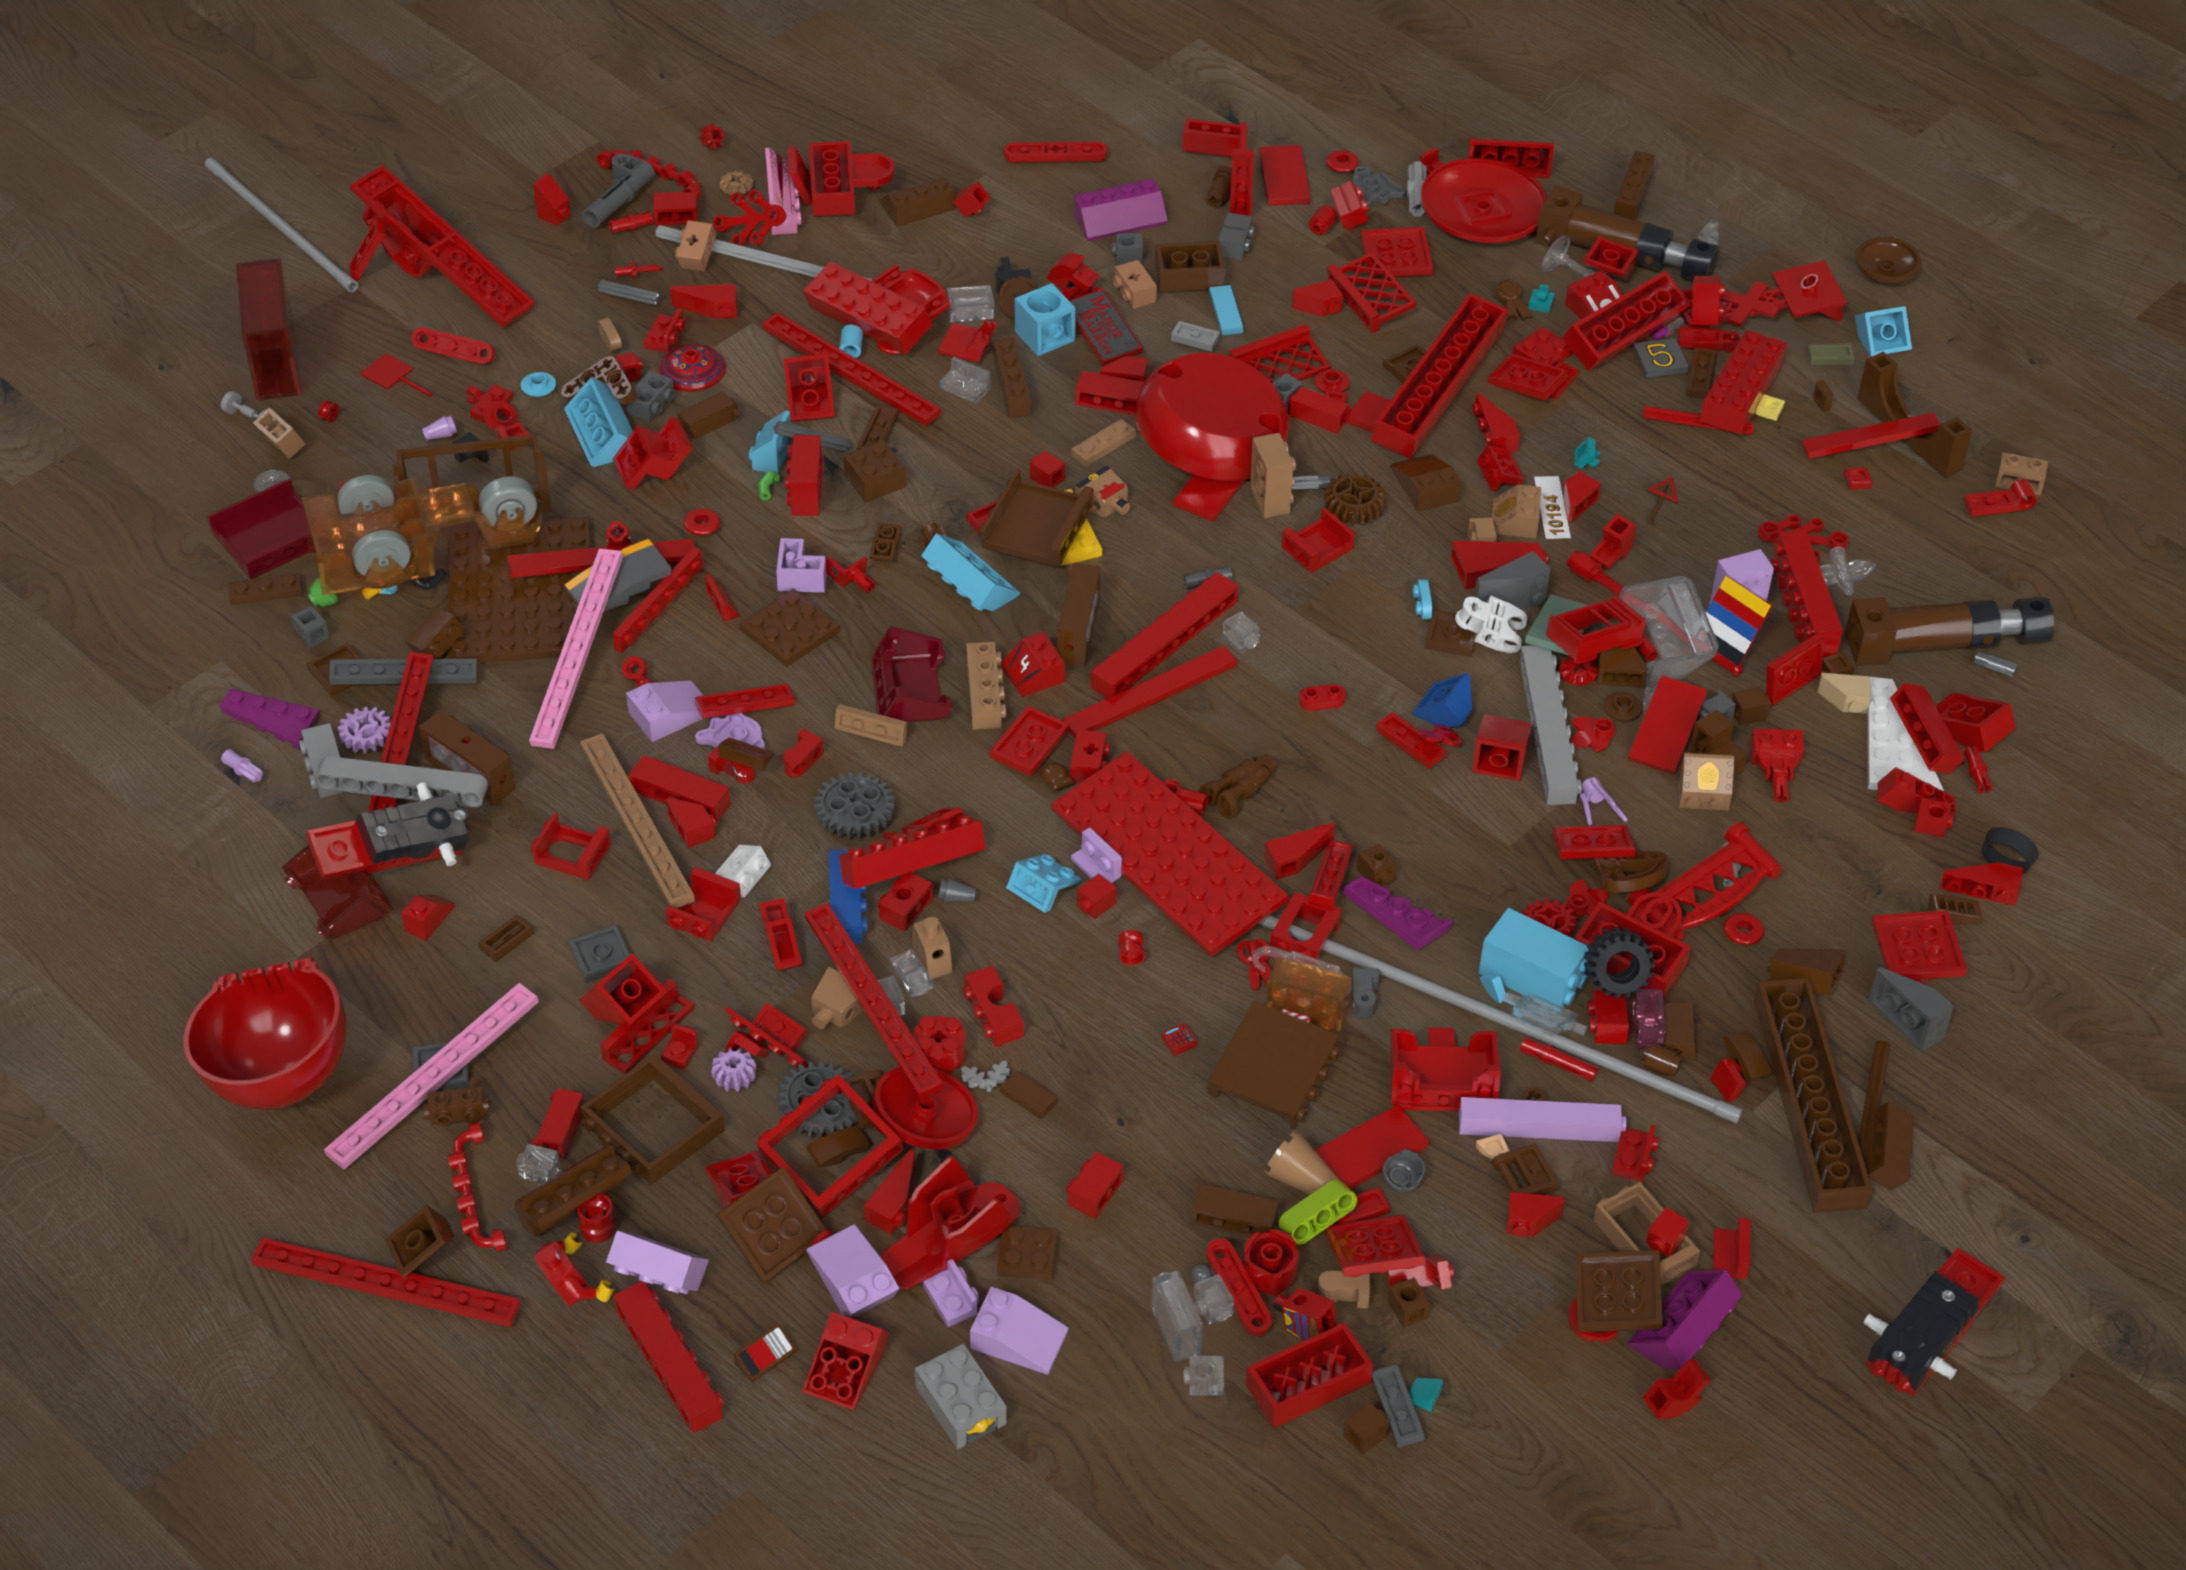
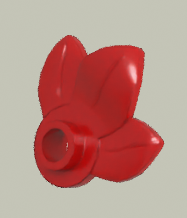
(1593, 732)
(1583, 899)

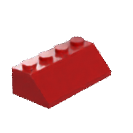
(1529, 156)

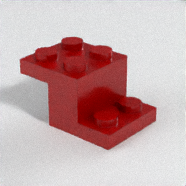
(652, 453)

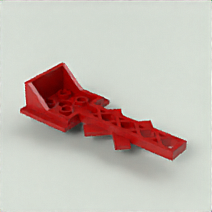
(1821, 296)

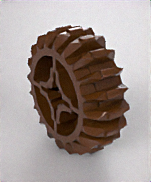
(1355, 499)

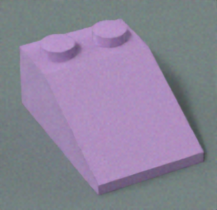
(663, 707)
(852, 1272)
(1017, 1332)

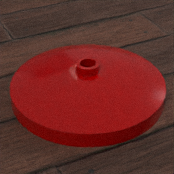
(928, 1123)

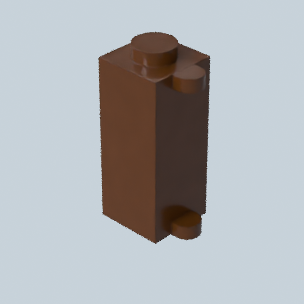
(708, 415)

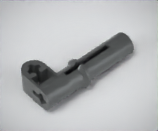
(629, 177)

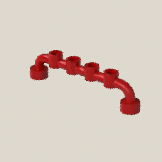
(668, 171)
(462, 1183)

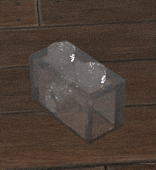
(970, 303)

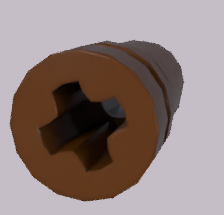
(1220, 187)

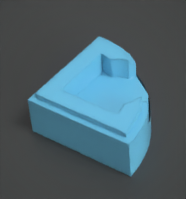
(1493, 986)

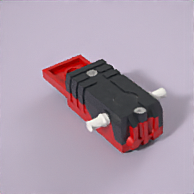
(392, 837)
(1932, 1323)

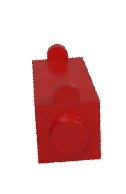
(1318, 409)
(560, 1121)

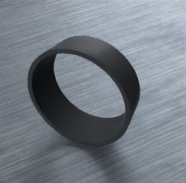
(2014, 840)

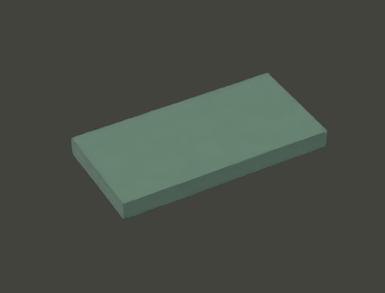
(1553, 606)

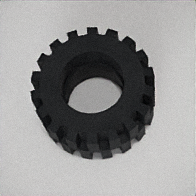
(1630, 978)

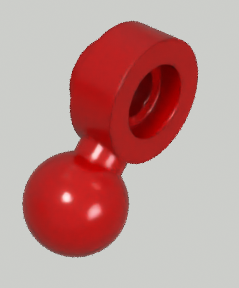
(639, 677)

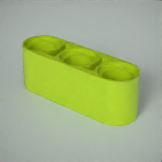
(1318, 1211)

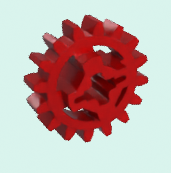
(1552, 915)

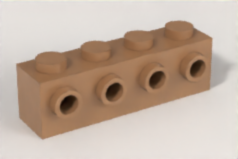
(984, 685)

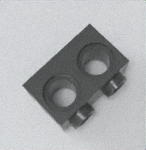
(651, 396)

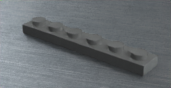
(392, 670)

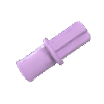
(242, 765)

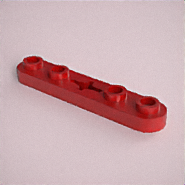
(1044, 151)

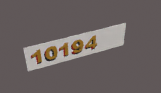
(1552, 508)

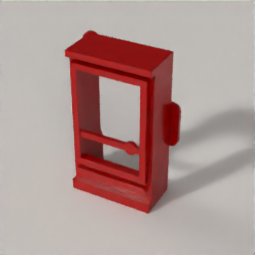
(1584, 648)

